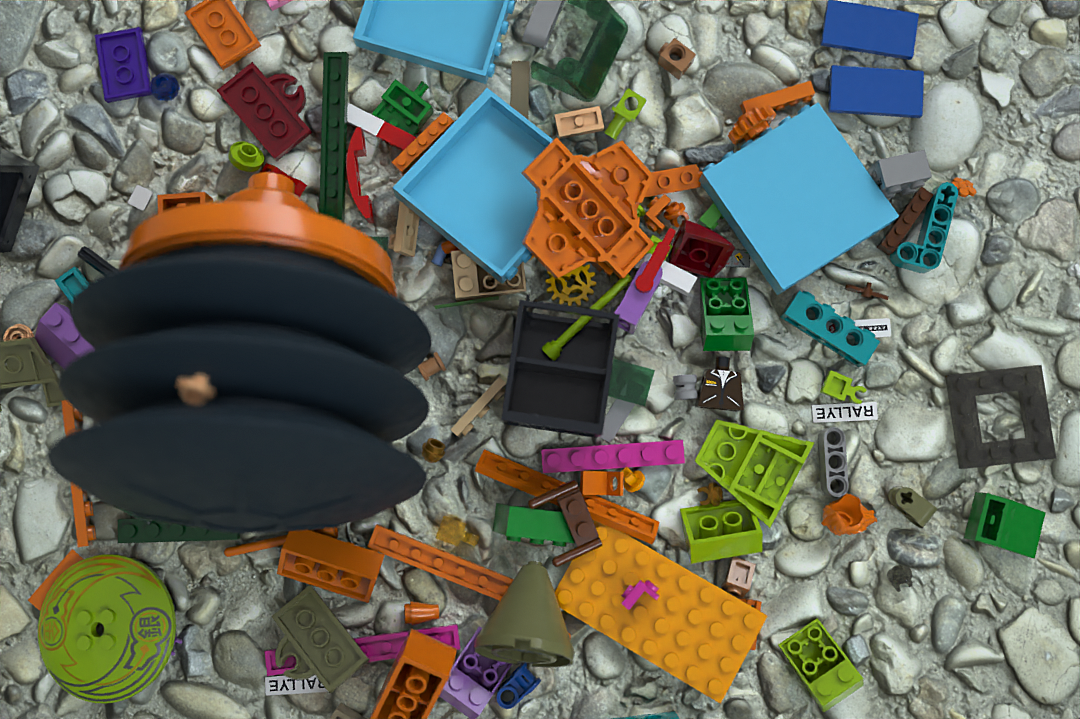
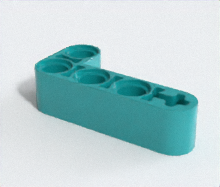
(931, 226)

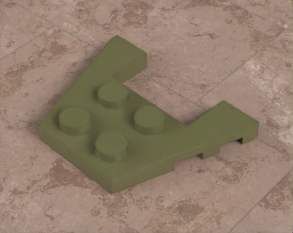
(26, 364)

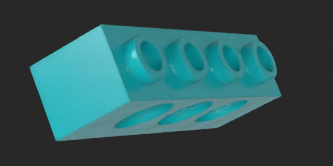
(864, 339)

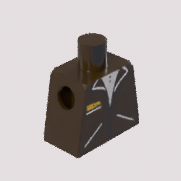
(721, 388)

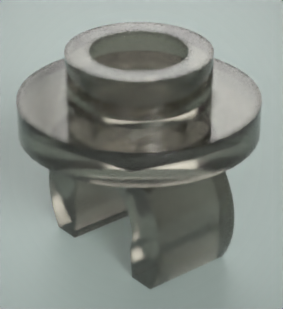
(900, 575)

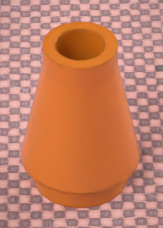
(420, 612)

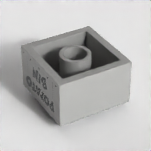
(901, 173)

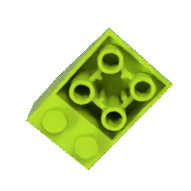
(821, 665)

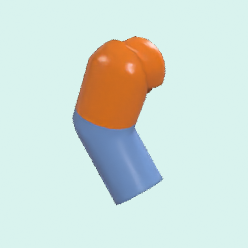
(442, 251)

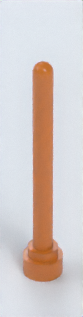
(271, 542)

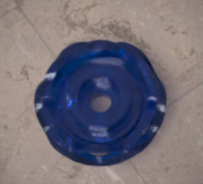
(167, 93)

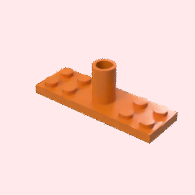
(82, 507)

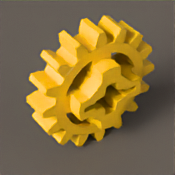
(580, 286)

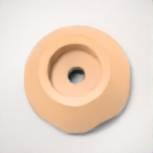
(17, 331)

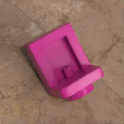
(633, 593)

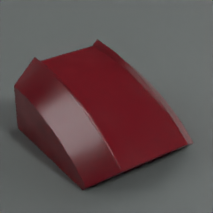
(699, 250)

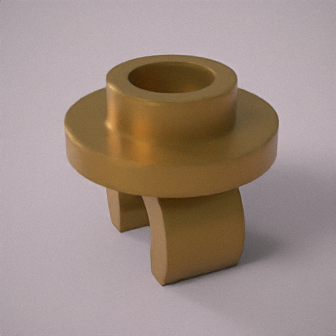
(714, 494)

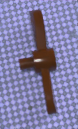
(866, 291)

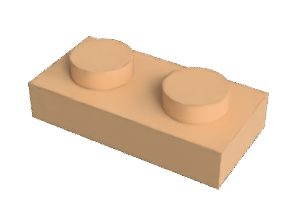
(579, 122)

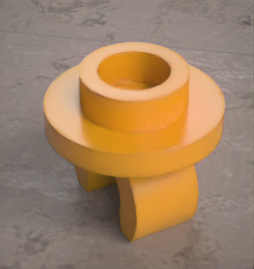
(633, 480)

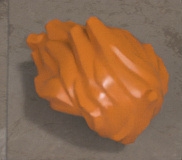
(847, 516)

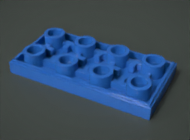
(869, 29)
(876, 91)

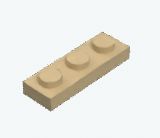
(479, 408)

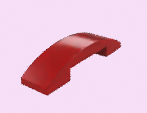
(357, 149)

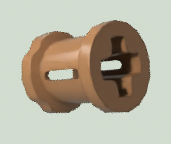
(431, 366)

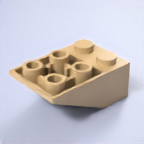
(475, 283)

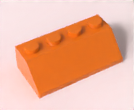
(330, 564)

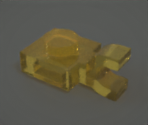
(454, 531)

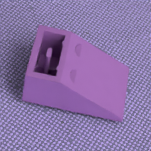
(473, 680)

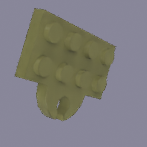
(316, 642)

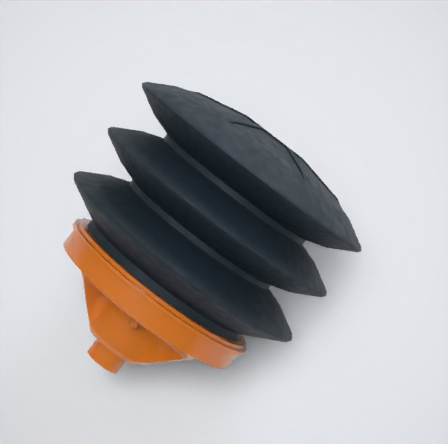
(295, 340)

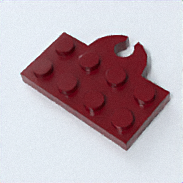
(267, 108)

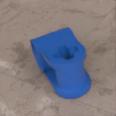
(518, 686)

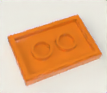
(222, 31)

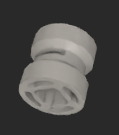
(685, 387)

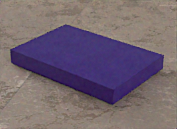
(123, 64)

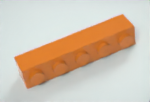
(780, 99)
(422, 143)

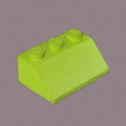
(720, 531)

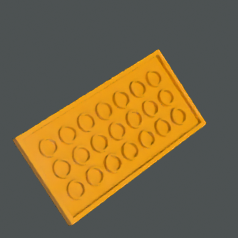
(687, 631)

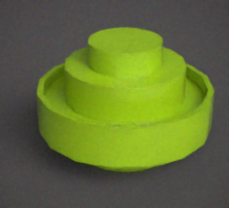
(246, 156)

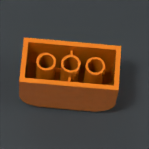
(415, 678)

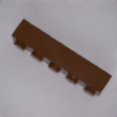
(905, 221)

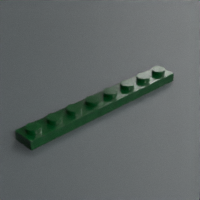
(334, 135)

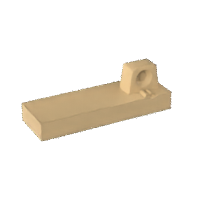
(406, 232)

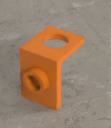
(601, 483)

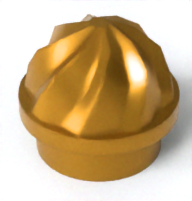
(433, 450)

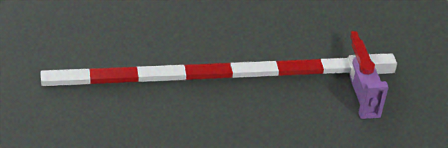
(651, 268)

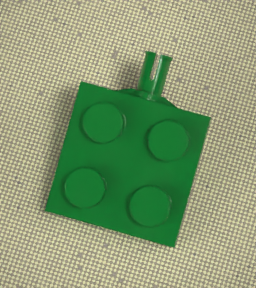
(404, 107)

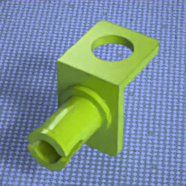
(623, 115)

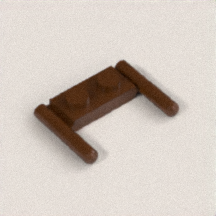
(576, 517)

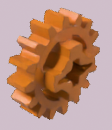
(751, 124)

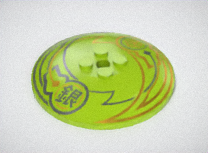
(136, 624)

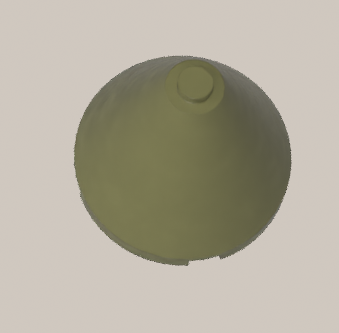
(527, 624)

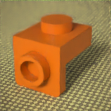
(656, 207)

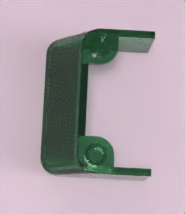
(586, 77)

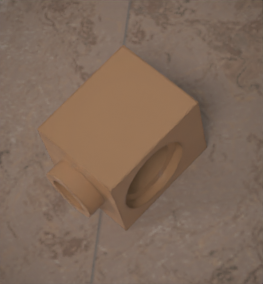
(679, 67)

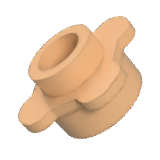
(195, 389)

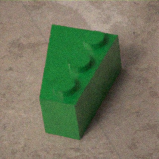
(536, 524)

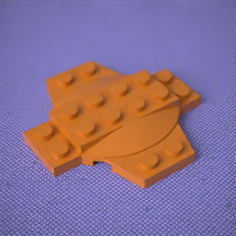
(587, 208)

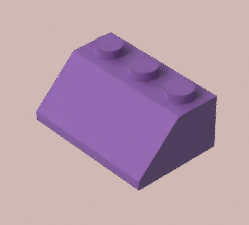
(59, 336)

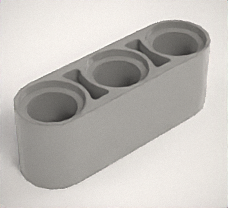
(542, 22)
(838, 450)

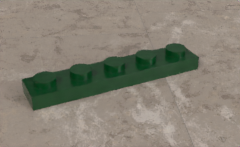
(158, 531)

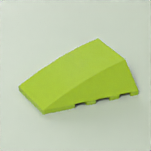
(753, 465)

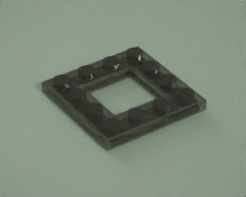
(1034, 410)

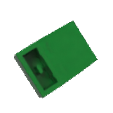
(725, 314)
(1004, 524)

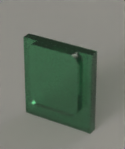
(630, 382)

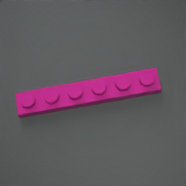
(613, 456)

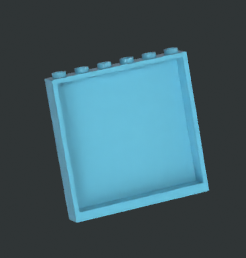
(437, 34)
(474, 184)
(797, 197)

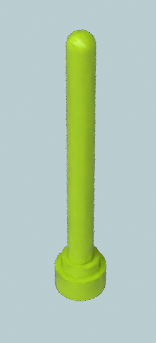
(554, 348)

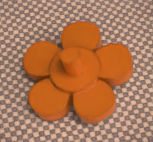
(964, 187)

